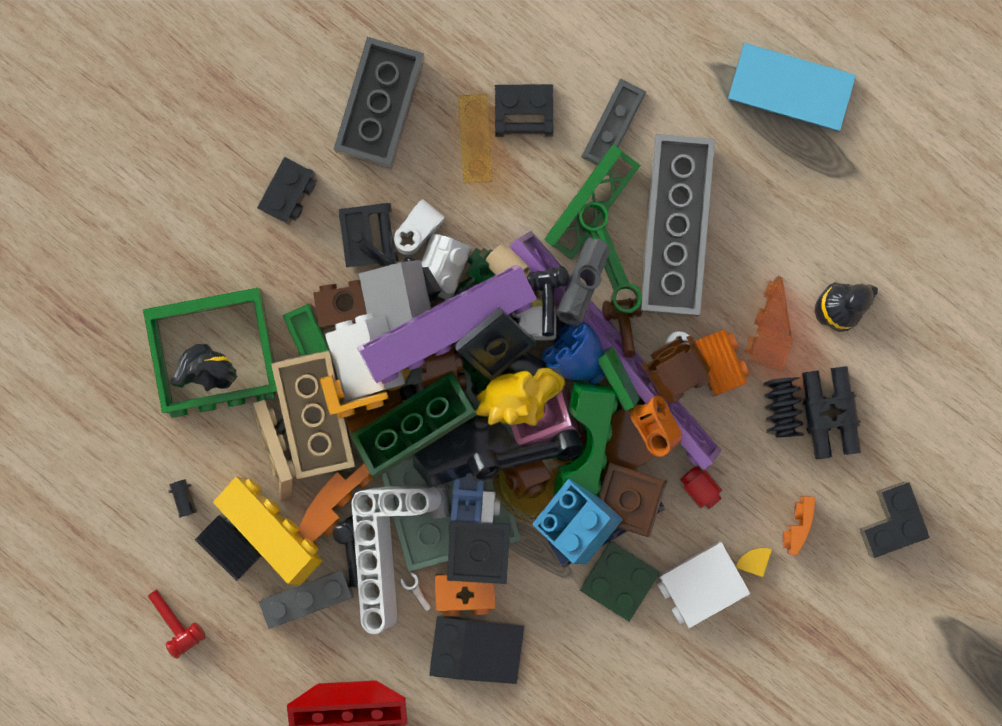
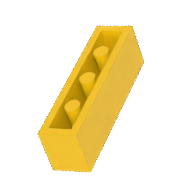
(268, 530)

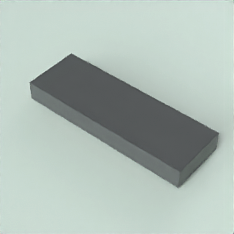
(614, 121)

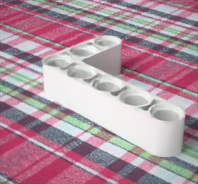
(381, 547)

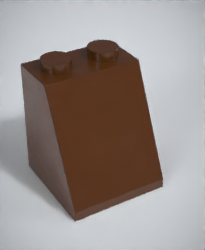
(626, 443)

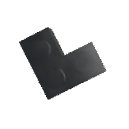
(902, 522)

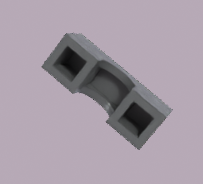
(306, 598)

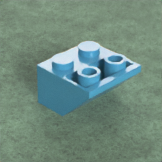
(577, 522)

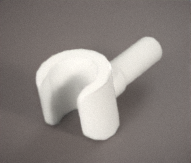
(417, 592)

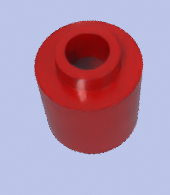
(701, 487)

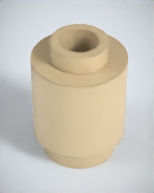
(504, 258)

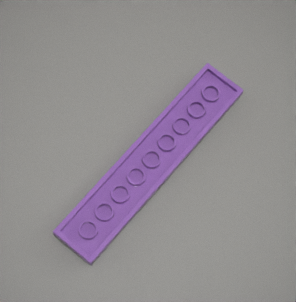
(695, 440)

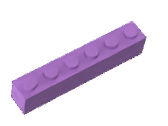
(445, 324)

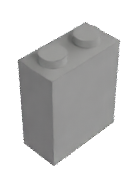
(395, 292)

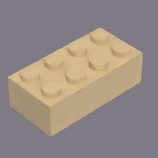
(315, 438)

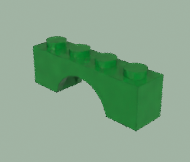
(593, 407)

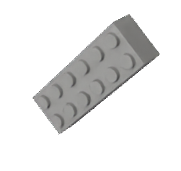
(677, 225)

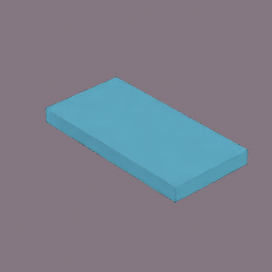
(791, 87)

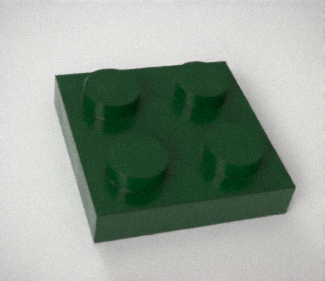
(619, 581)

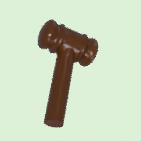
(624, 322)

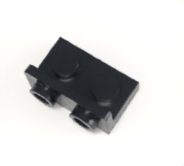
(287, 191)

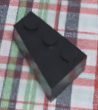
(448, 456)

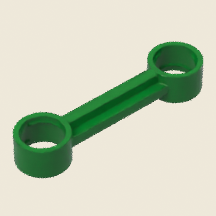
(613, 265)

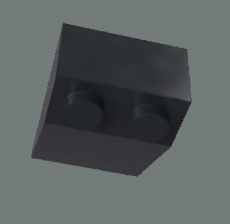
(476, 650)

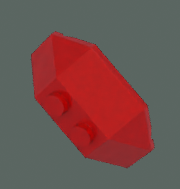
(348, 705)

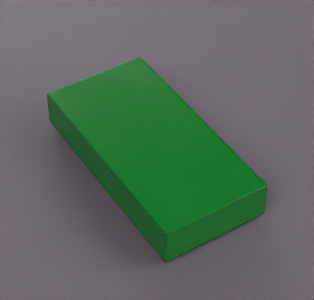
(305, 331)
(618, 378)

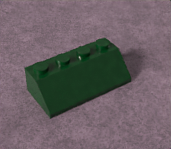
(413, 425)

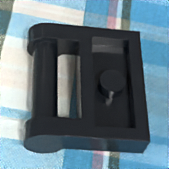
(524, 100)
(356, 228)

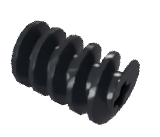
(783, 407)

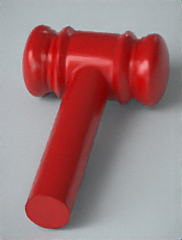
(184, 638)

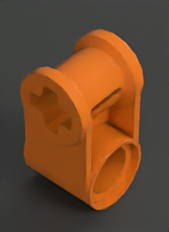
(655, 425)

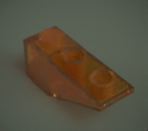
(773, 335)

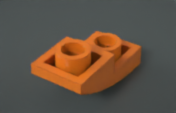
(797, 534)

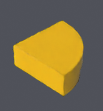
(754, 561)

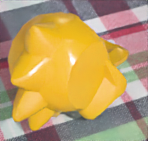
(519, 396)

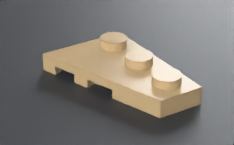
(265, 421)

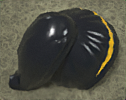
(844, 305)
(204, 367)

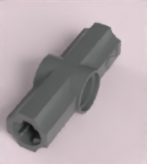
(578, 295)

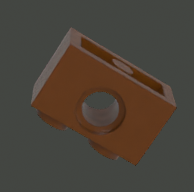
(327, 304)

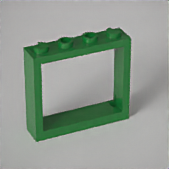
(208, 403)

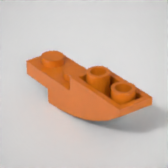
(321, 515)

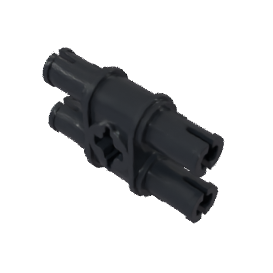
(819, 424)

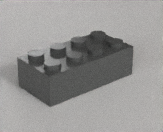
(379, 103)

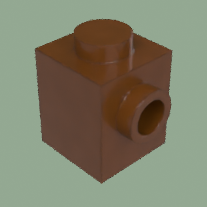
(527, 479)

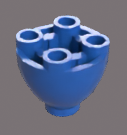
(576, 354)

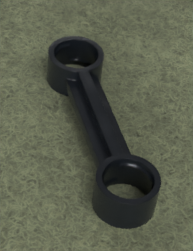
(488, 464)

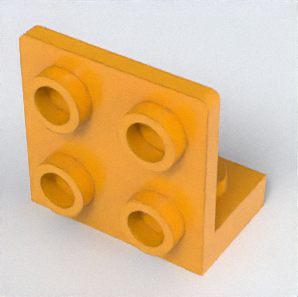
(333, 392)

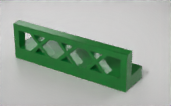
(584, 194)

